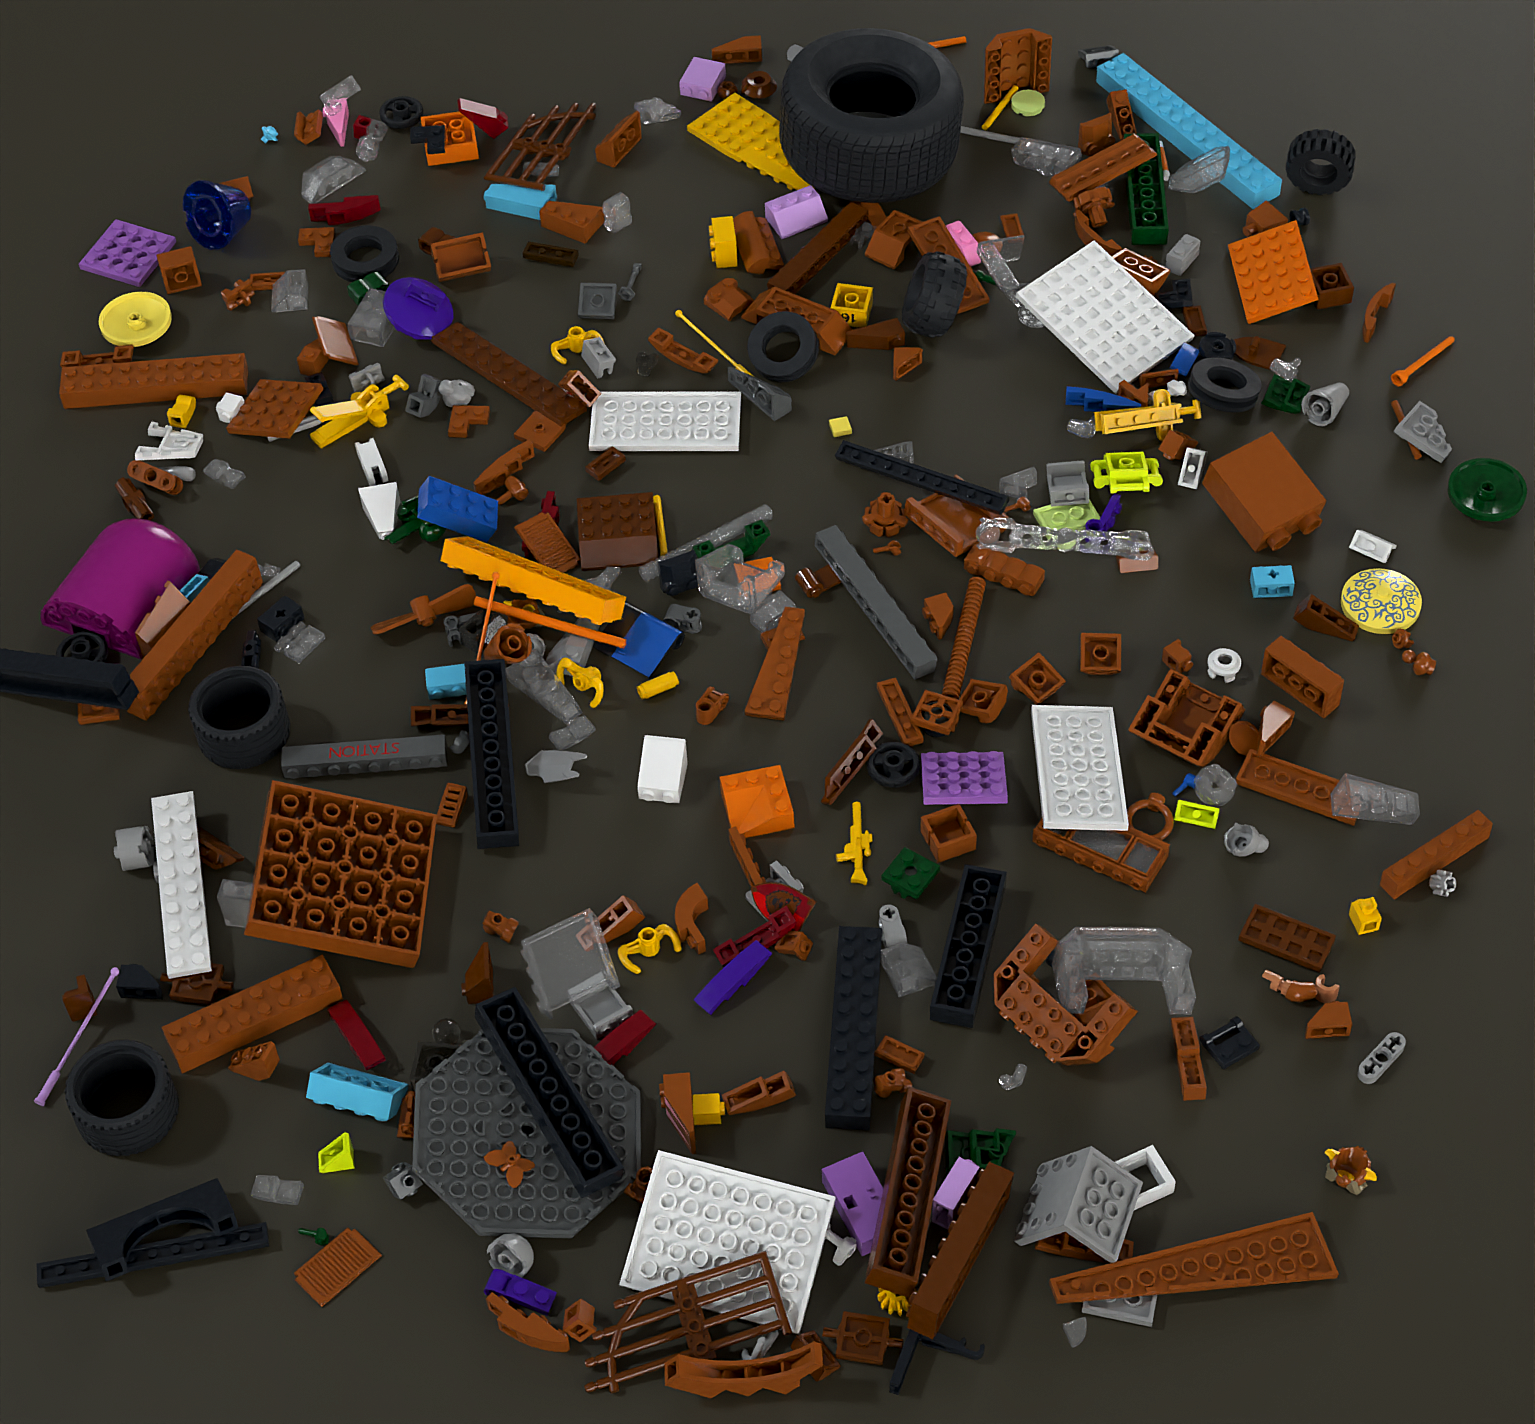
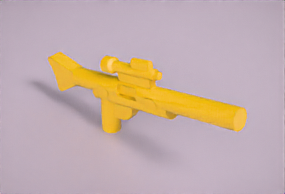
(853, 850)

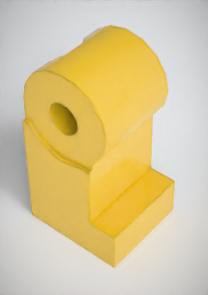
(182, 409)

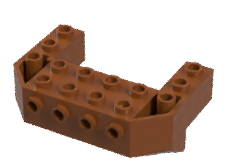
(1044, 1018)

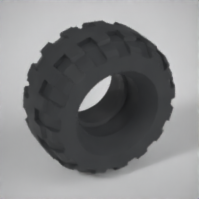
(934, 294)

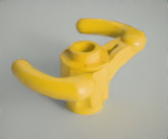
(573, 341)
(582, 678)
(647, 944)

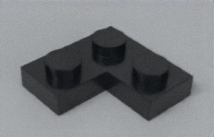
(432, 135)
(1179, 297)

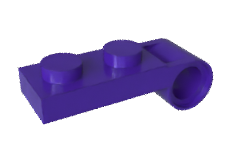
(1108, 517)
(520, 1291)

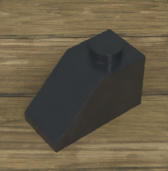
(137, 983)

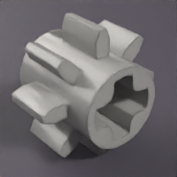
(1442, 883)

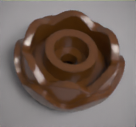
(726, 89)

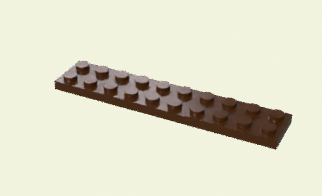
(508, 374)

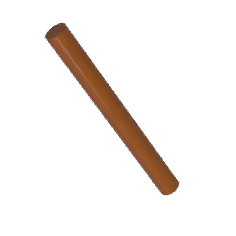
(1400, 416)

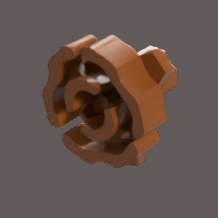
(1093, 203)
(884, 512)

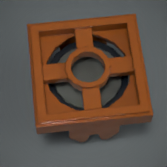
(937, 718)

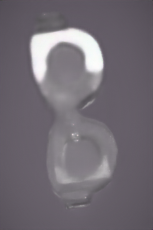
(269, 570)

